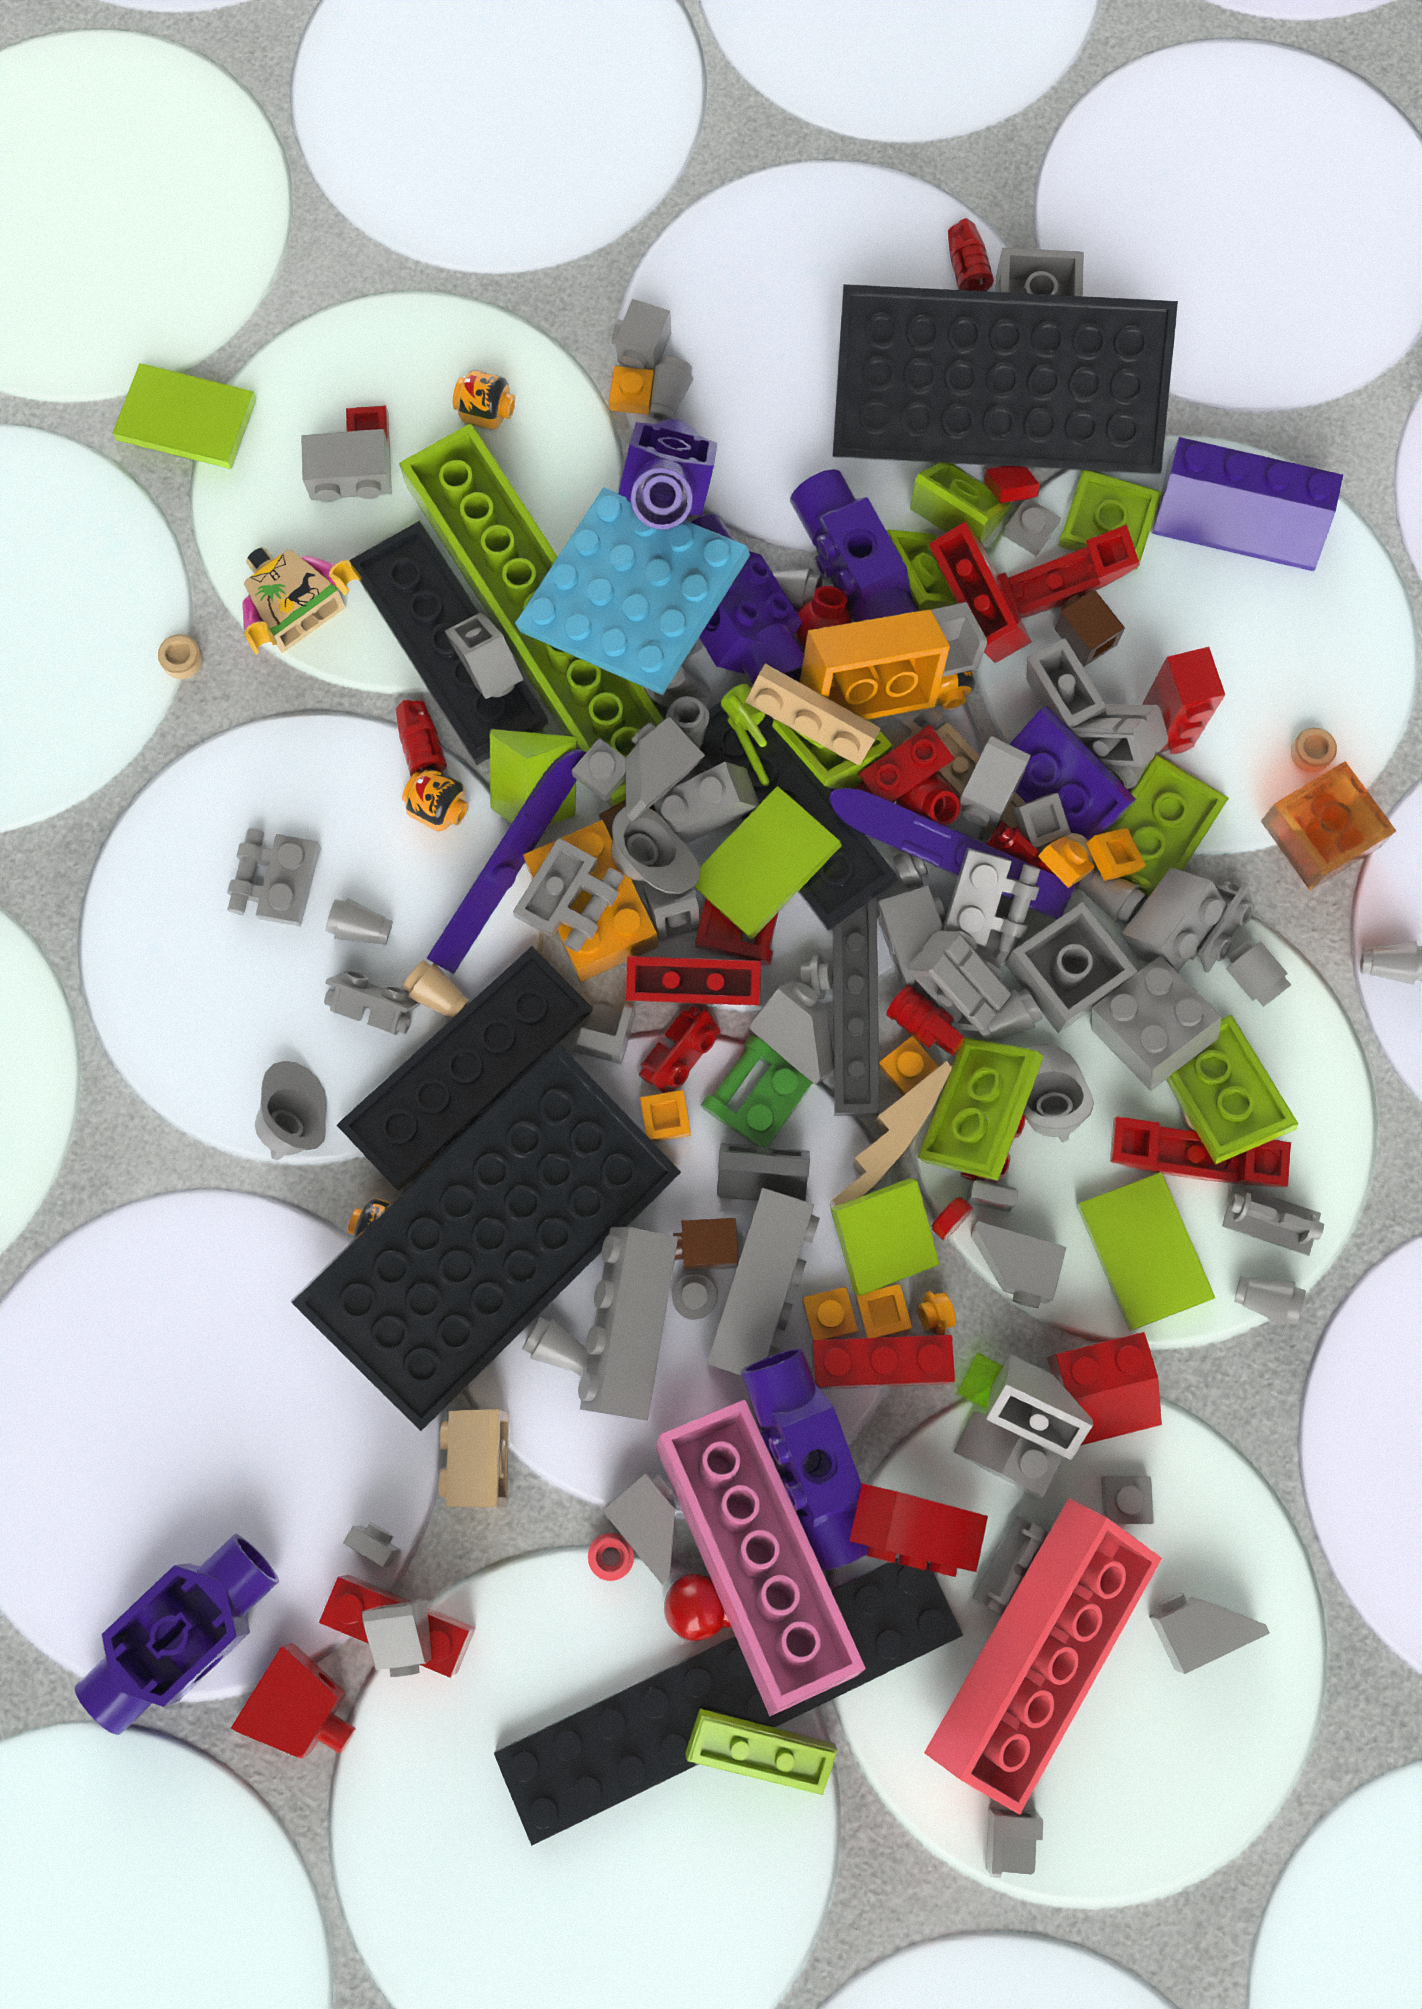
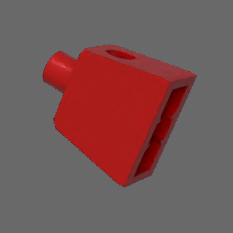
(295, 1707)

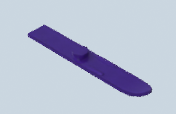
(936, 843)
(505, 862)

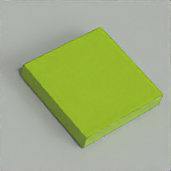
(1106, 504)
(885, 1236)

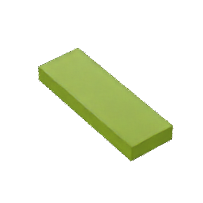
(761, 1752)

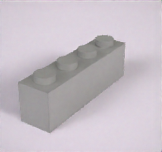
(762, 1281)
(628, 1322)

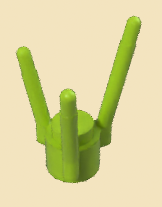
(746, 717)

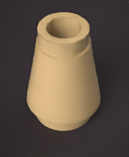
(434, 990)

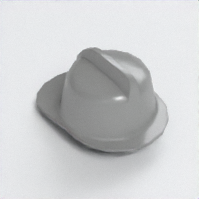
(653, 853)
(1059, 1095)
(291, 1110)

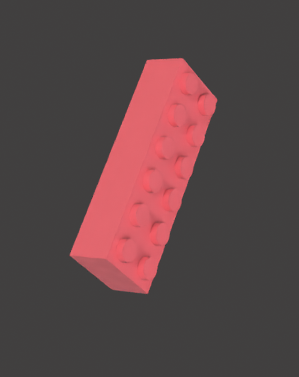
(1043, 1656)

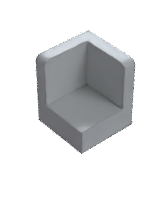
(964, 637)
(607, 1033)
(1012, 1841)

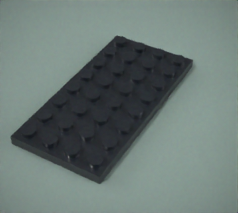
(1003, 379)
(486, 1237)

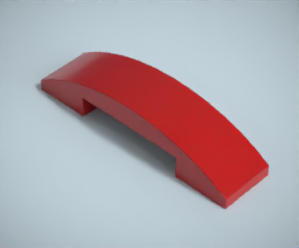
(1080, 572)
(1183, 1154)

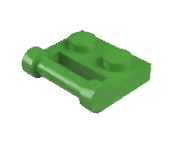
(770, 1101)

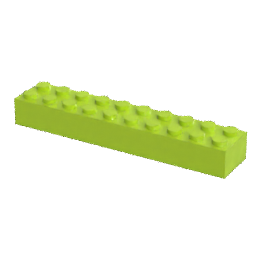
(504, 564)

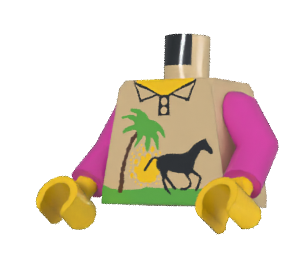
(291, 596)

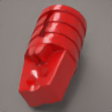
(969, 257)
(419, 737)
(925, 1020)

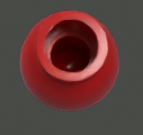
(824, 610)
(933, 800)
(694, 1608)

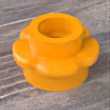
(937, 1312)

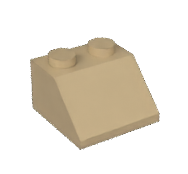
(475, 1458)

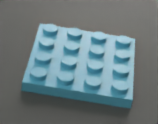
(632, 592)

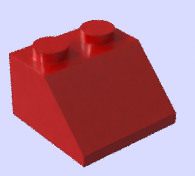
(1112, 1384)

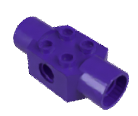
(667, 472)
(853, 547)
(753, 620)
(801, 1422)
(175, 1634)

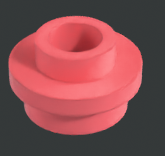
(595, 1557)

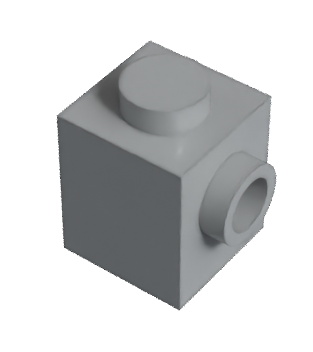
(642, 335)

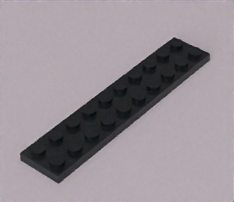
(645, 1729)

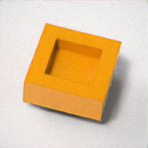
(631, 390)
(1115, 854)
(1067, 860)
(907, 1065)
(665, 1116)
(883, 1312)
(829, 1314)

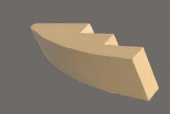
(900, 1126)

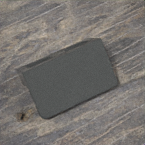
(750, 1168)

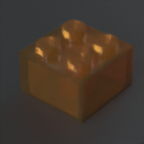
(1328, 825)

